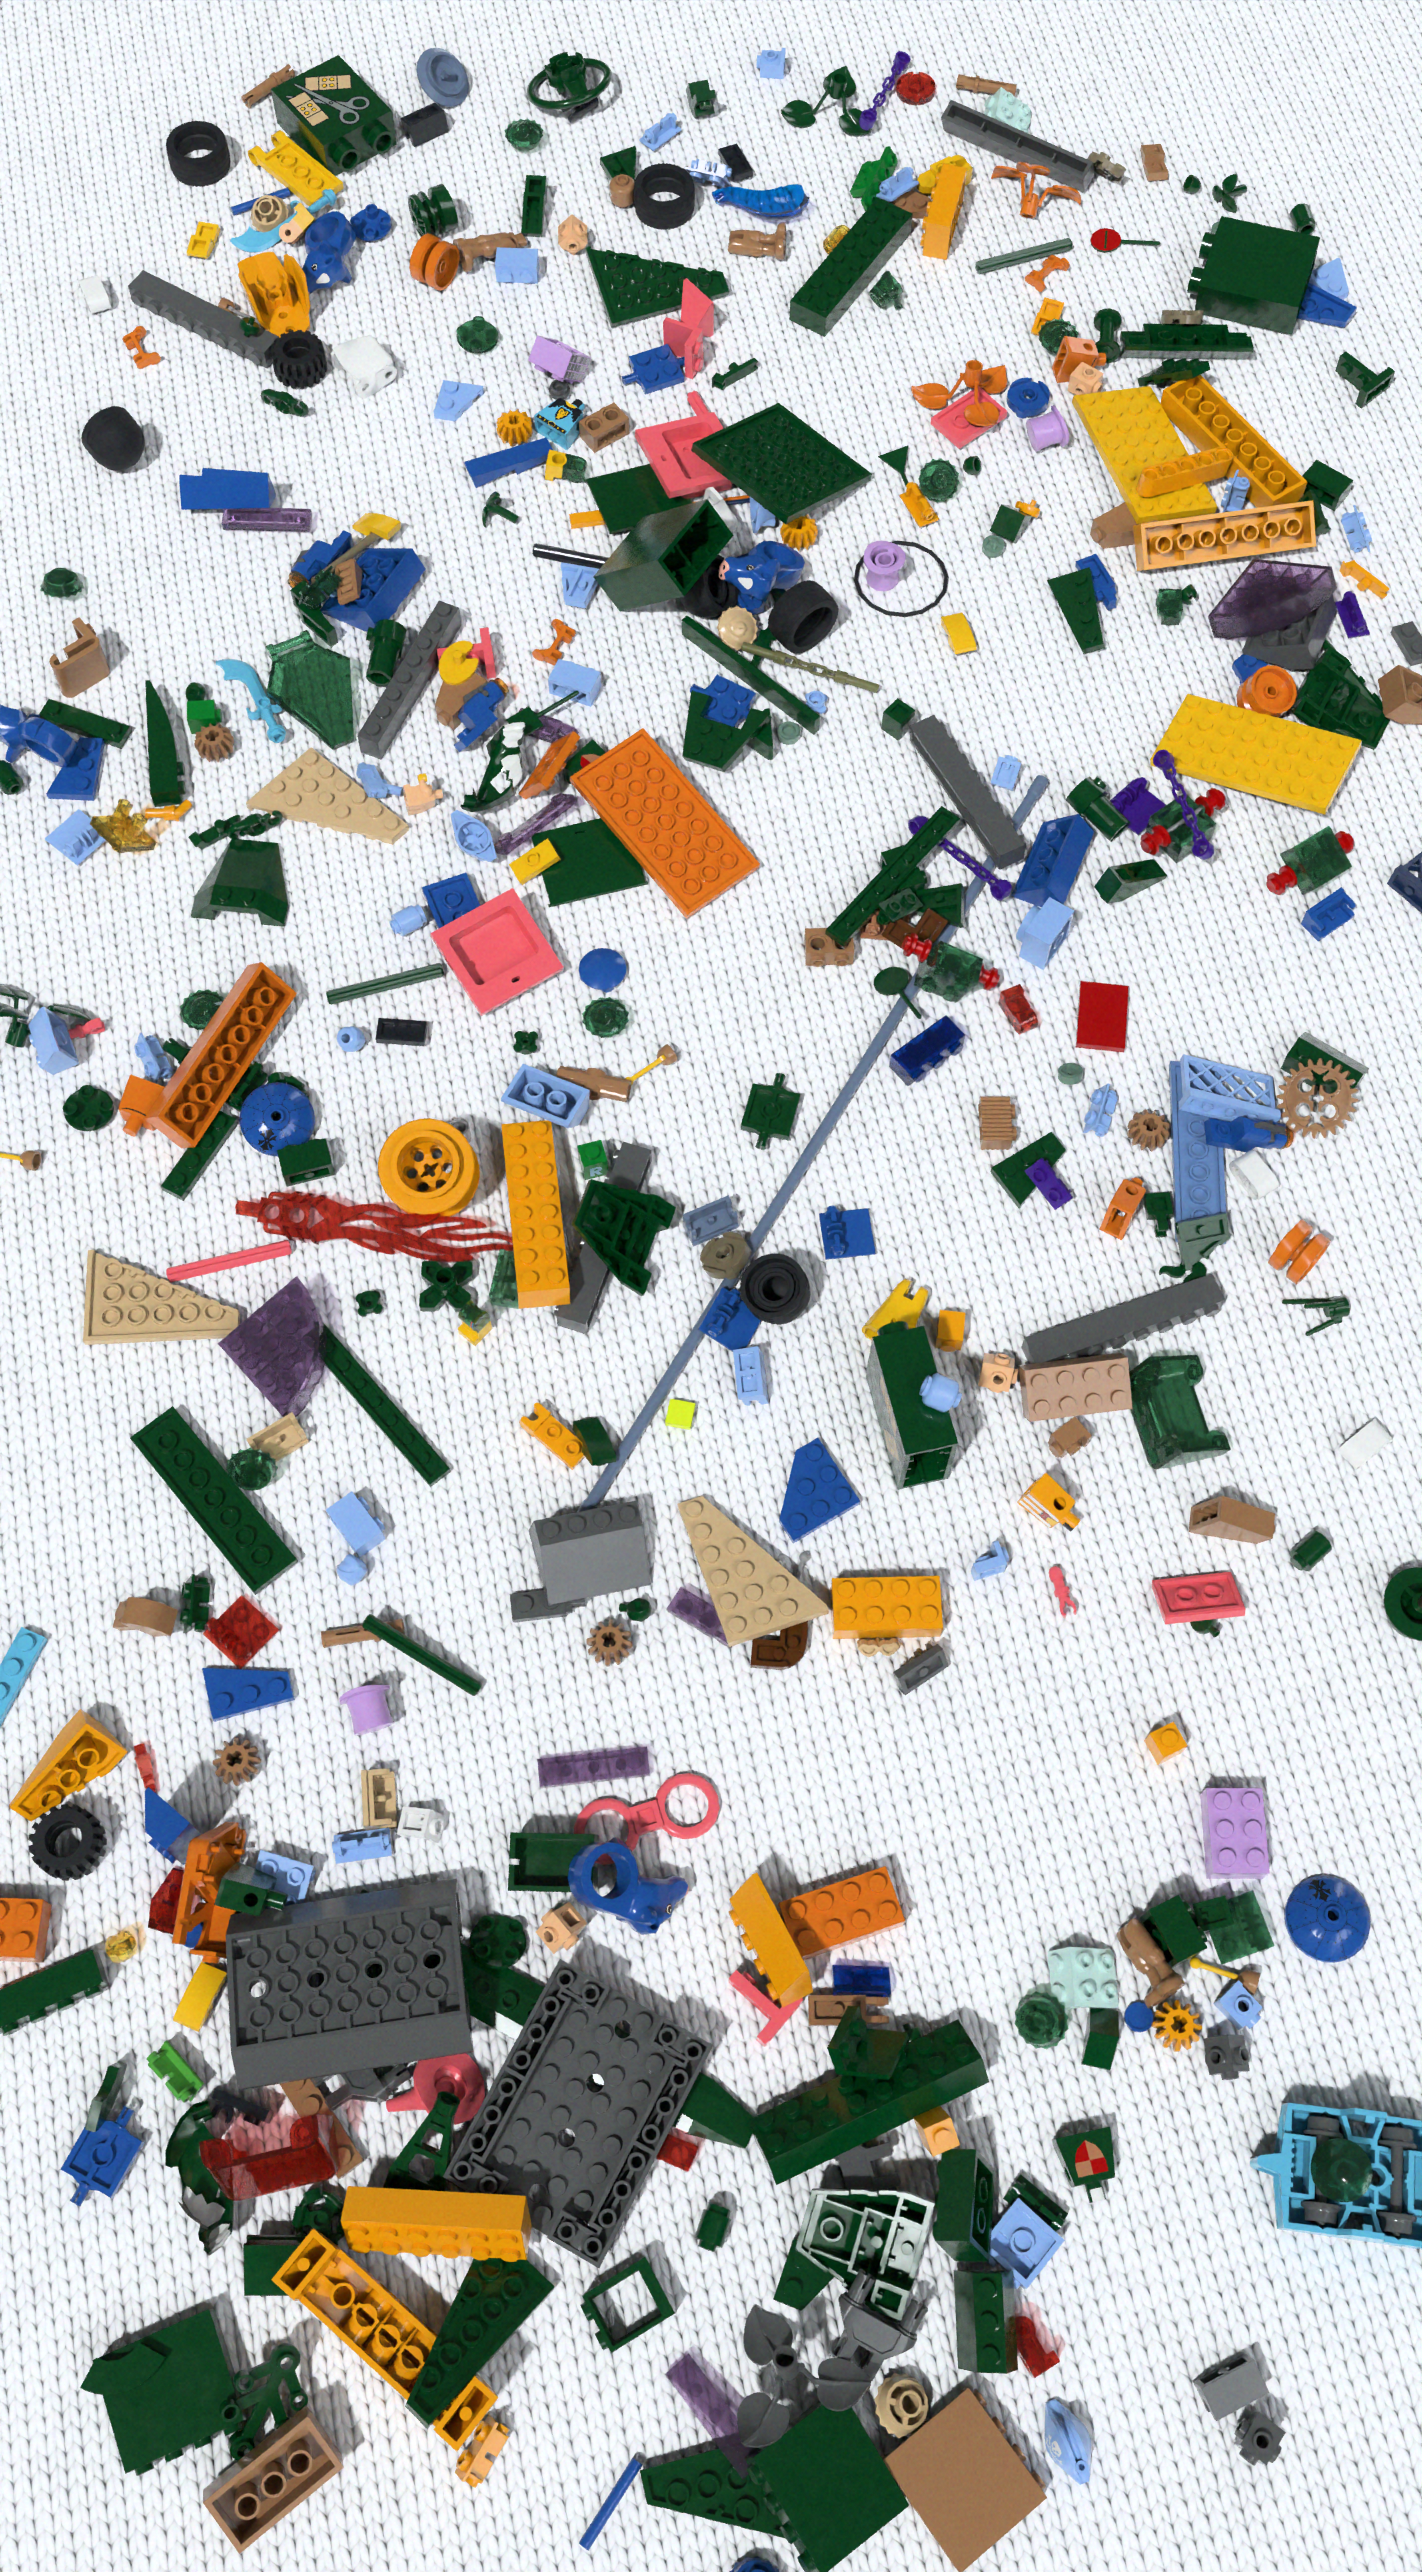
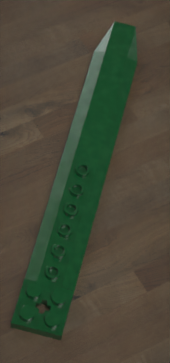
(505, 2002)

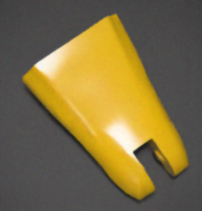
(897, 1308)

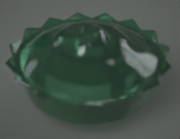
(524, 134)
(1053, 333)
(938, 480)
(61, 583)
(200, 1008)
(605, 1017)
(251, 1469)
(1041, 2020)

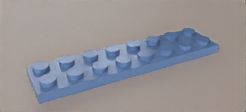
(1195, 1165)

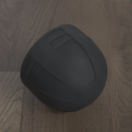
(113, 438)
(710, 593)
(775, 1289)

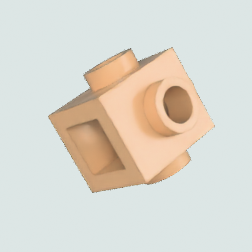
(572, 235)
(1085, 380)
(997, 1372)
(556, 1931)

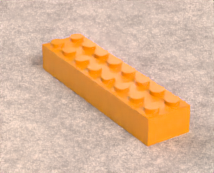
(1214, 423)
(1224, 535)
(535, 1215)

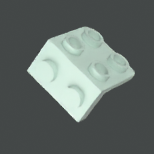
(1008, 110)
(1083, 1977)

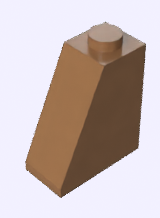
(1114, 528)
(451, 700)
(1232, 1520)

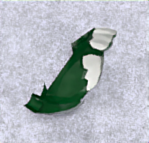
(505, 758)
(198, 2186)

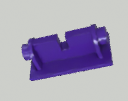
(1351, 616)
(1048, 1184)

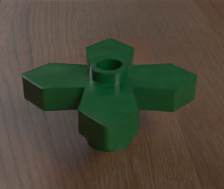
(445, 1285)

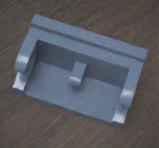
(710, 1221)

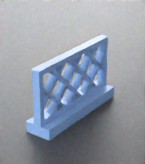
(1225, 1106)

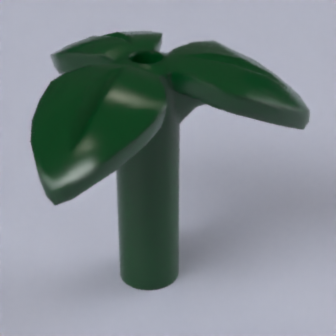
(1229, 189)
(492, 506)

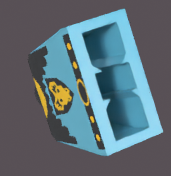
(560, 421)

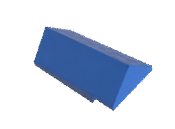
(226, 490)

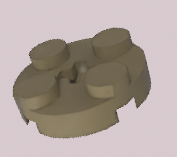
(1105, 167)
(1182, 317)
(729, 1266)

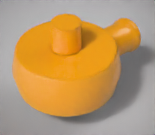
(1028, 508)

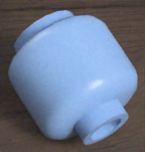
(940, 1392)

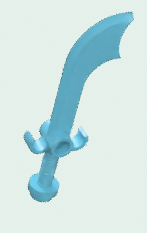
(259, 241)
(245, 673)

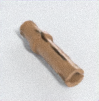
(979, 84)
(265, 87)
(355, 1634)

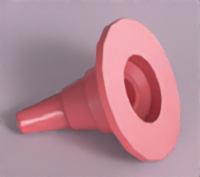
(450, 2074)

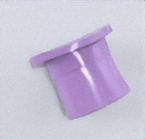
(1047, 430)
(883, 564)
(368, 1708)

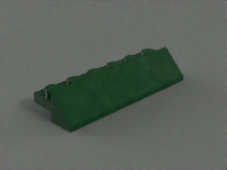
(1185, 341)

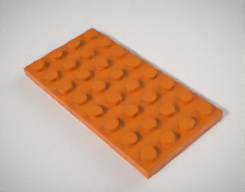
(664, 823)

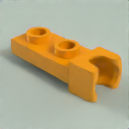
(554, 1436)

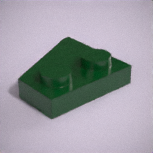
(620, 163)
(945, 901)

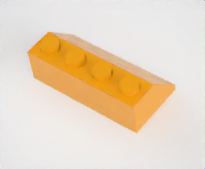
(770, 1942)

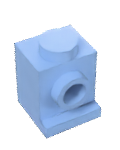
(771, 64)
(1228, 2005)

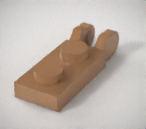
(829, 2009)

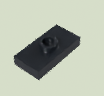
(735, 159)
(401, 1032)

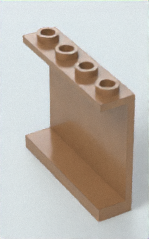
(965, 2479)

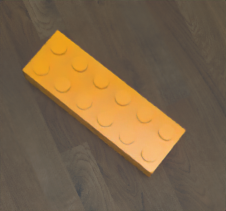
(436, 2223)

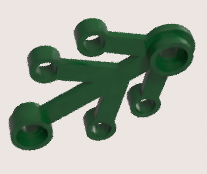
(264, 2396)

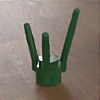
(1332, 1307)

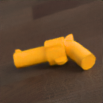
(169, 812)

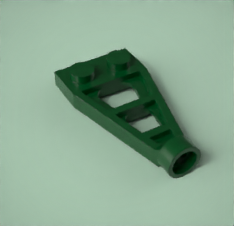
(440, 2120)

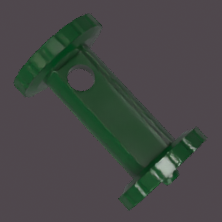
(1107, 322)

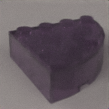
(1270, 598)
(282, 1348)

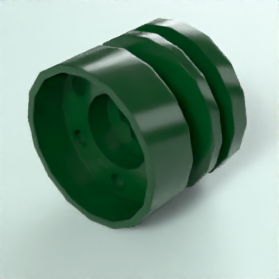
(433, 211)

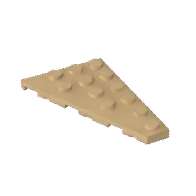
(323, 795)
(137, 1307)
(744, 1582)

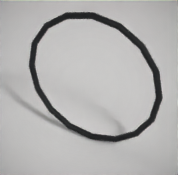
(892, 613)

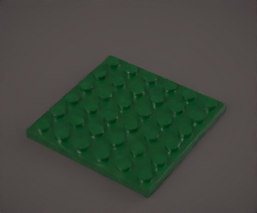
(781, 462)

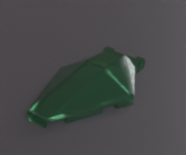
(313, 688)

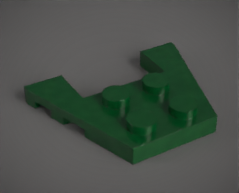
(713, 742)

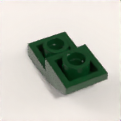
(595, 1441)

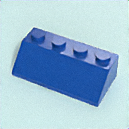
(1053, 860)

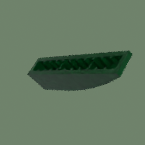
(163, 754)

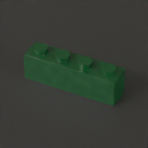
(51, 1990)

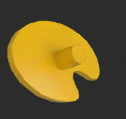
(454, 666)

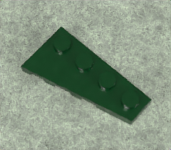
(1079, 605)

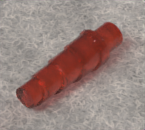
(145, 1767)

